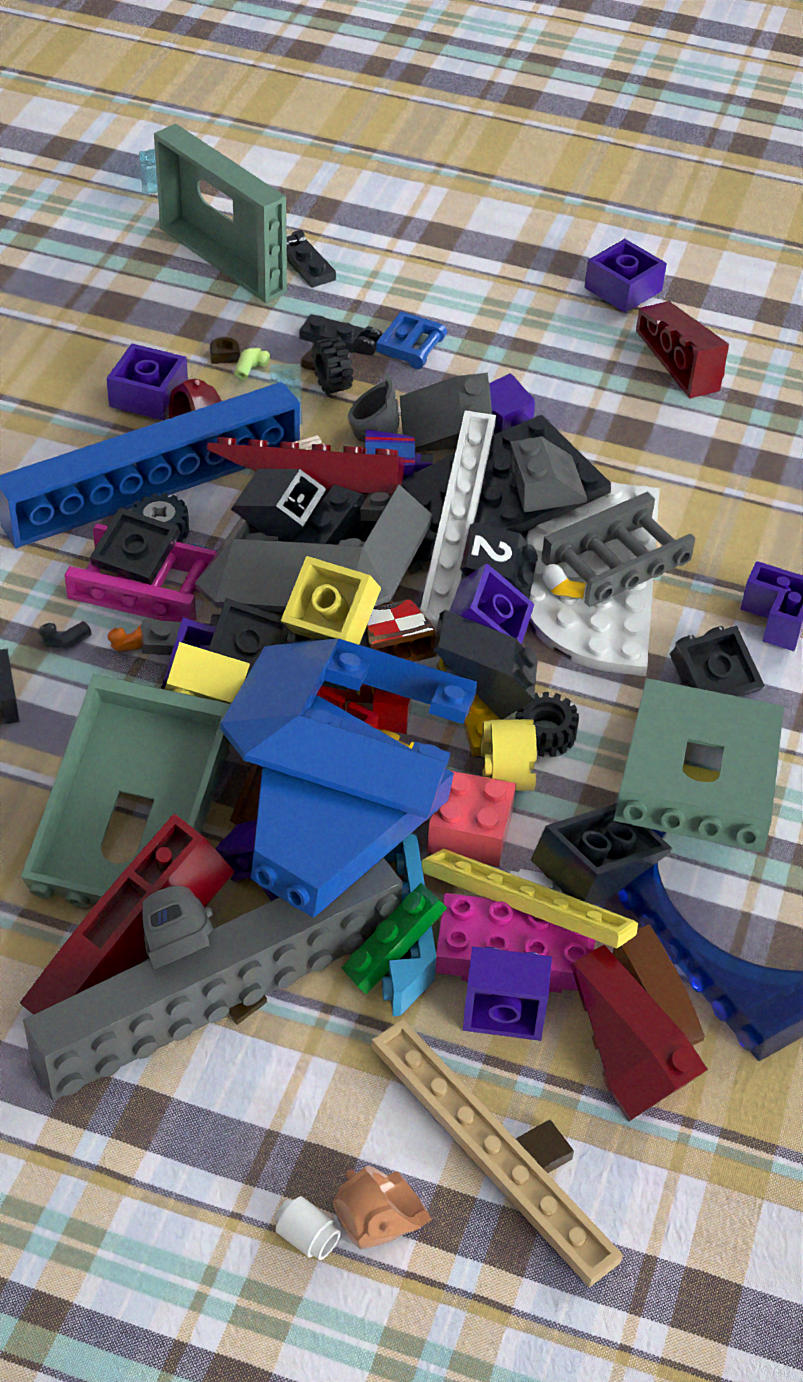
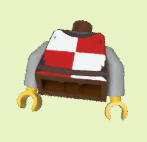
(402, 632)

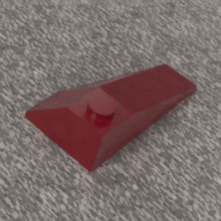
(637, 1041)

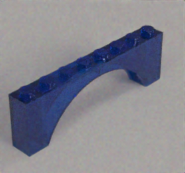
(754, 1000)

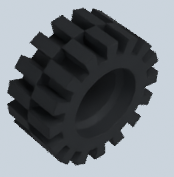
(332, 365)
(558, 712)

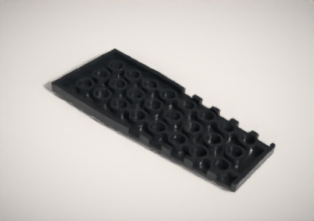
(499, 499)

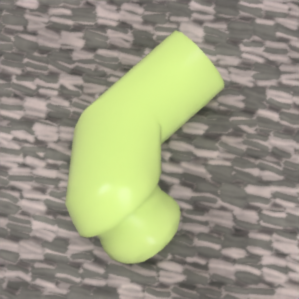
(250, 358)

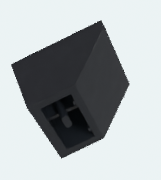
(278, 501)

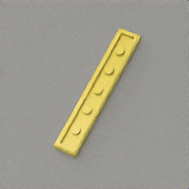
(530, 898)

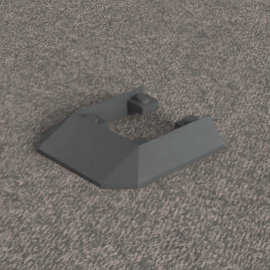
(265, 570)

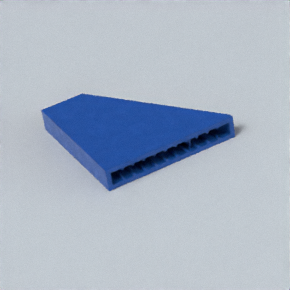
(323, 840)

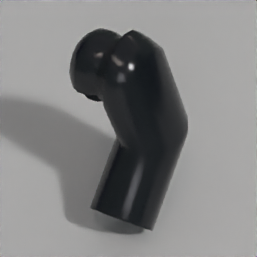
(64, 639)

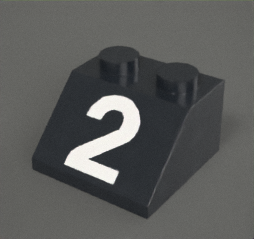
(504, 552)

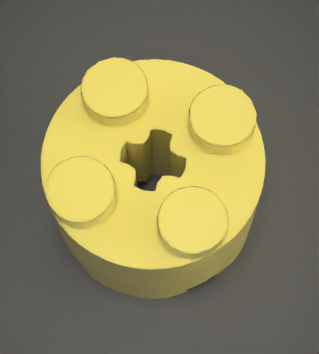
(510, 752)

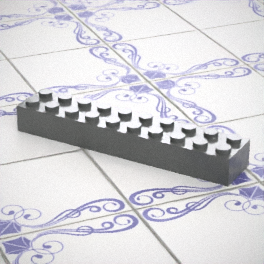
(245, 959)

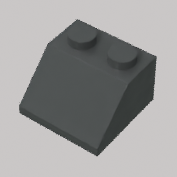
(544, 475)

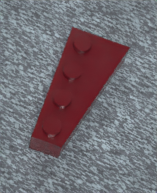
(684, 347)

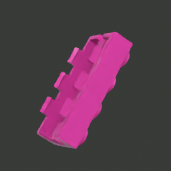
(490, 923)

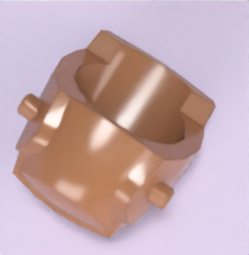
(377, 1207)

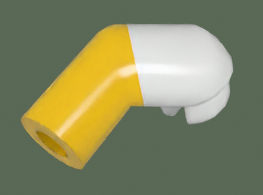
(560, 584)

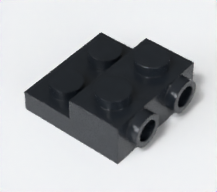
(717, 662)

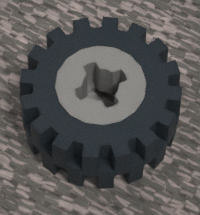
(166, 510)

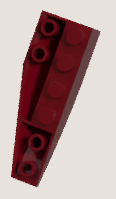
(348, 469)
(113, 931)

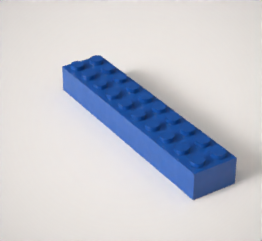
(149, 460)

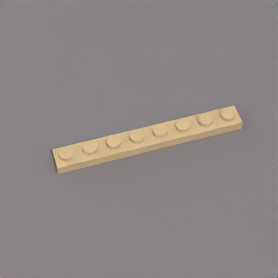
(498, 1153)

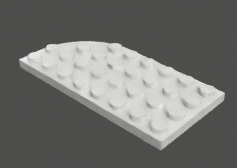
(612, 632)

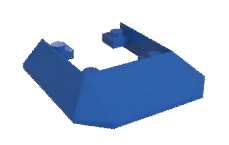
(278, 730)

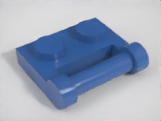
(404, 333)

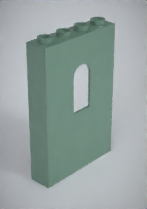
(245, 249)
(127, 743)
(663, 798)

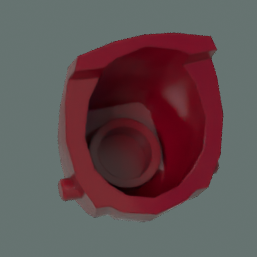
(191, 396)

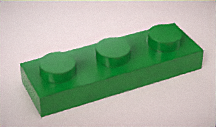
(393, 937)

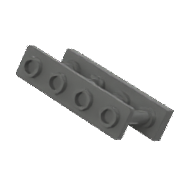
(617, 524)

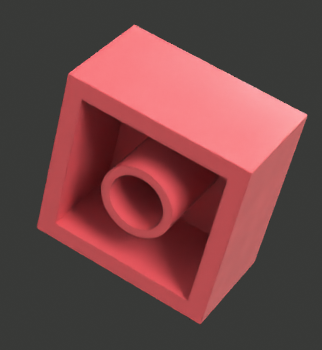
(473, 818)

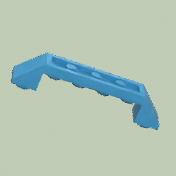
(414, 975)

